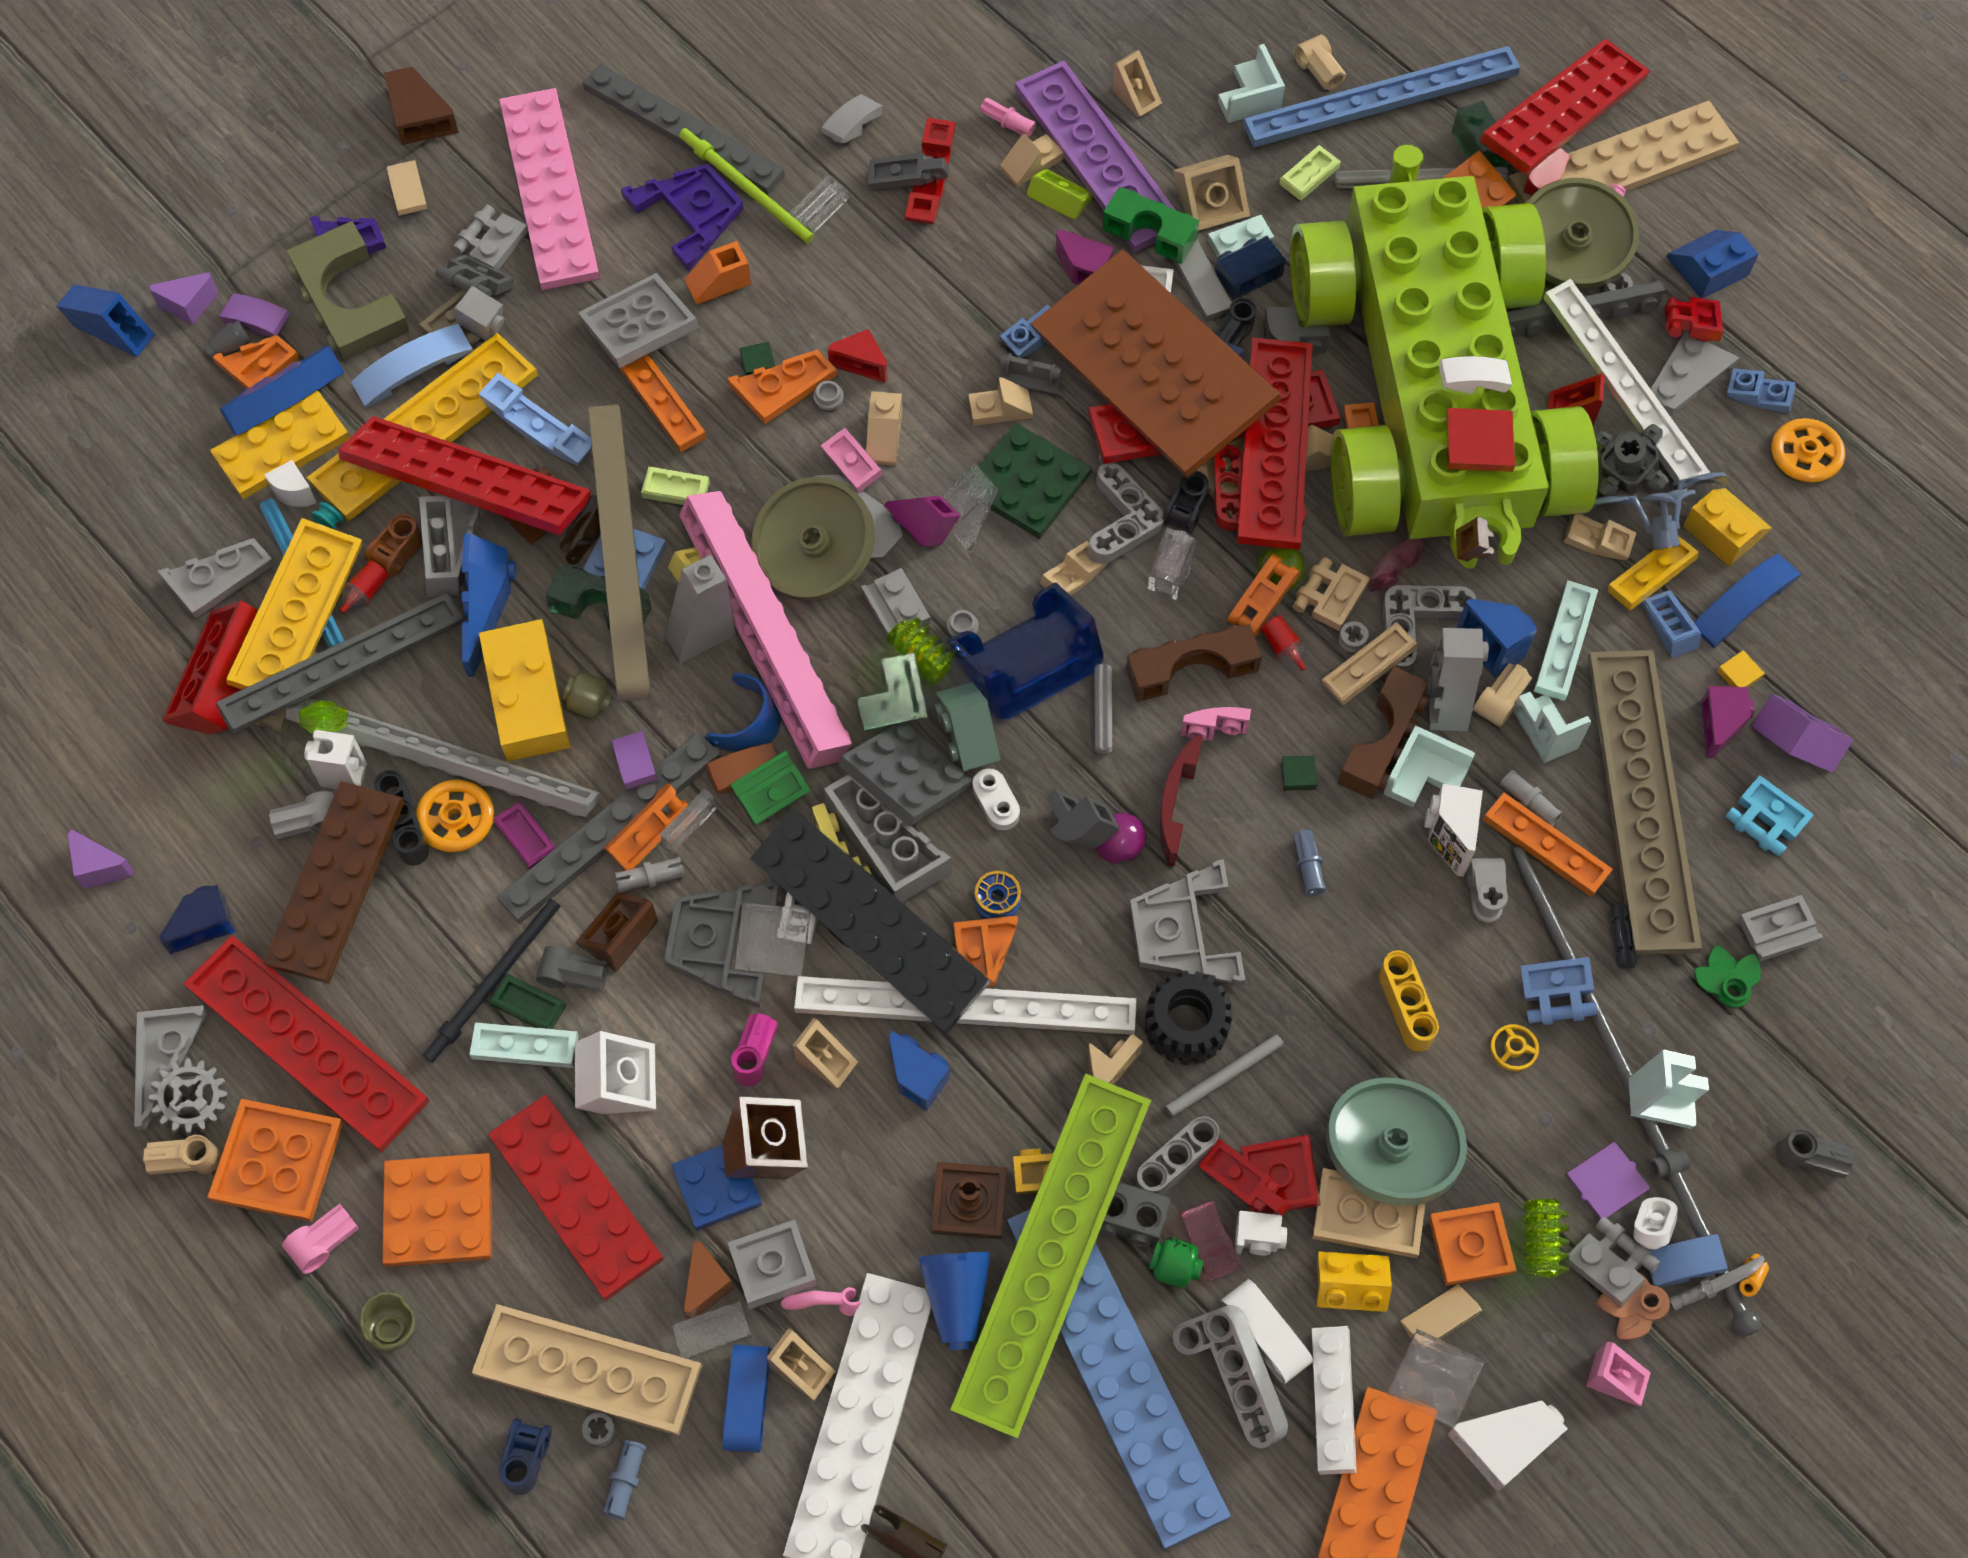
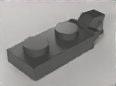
(905, 171)

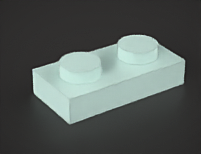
(1237, 235)

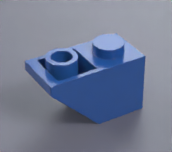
(917, 1073)

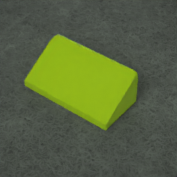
(1059, 193)

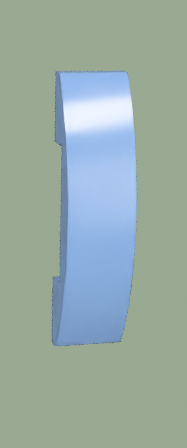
(410, 361)
(534, 422)

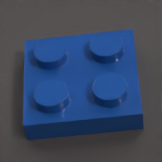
(711, 1194)

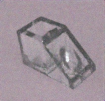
(1172, 563)

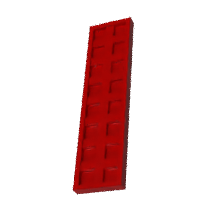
(1564, 106)
(465, 475)

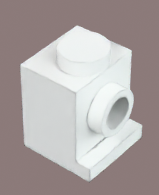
(1259, 1233)

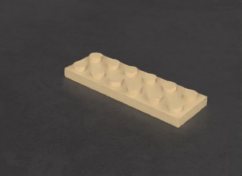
(587, 1369)

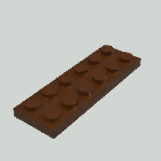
(334, 882)

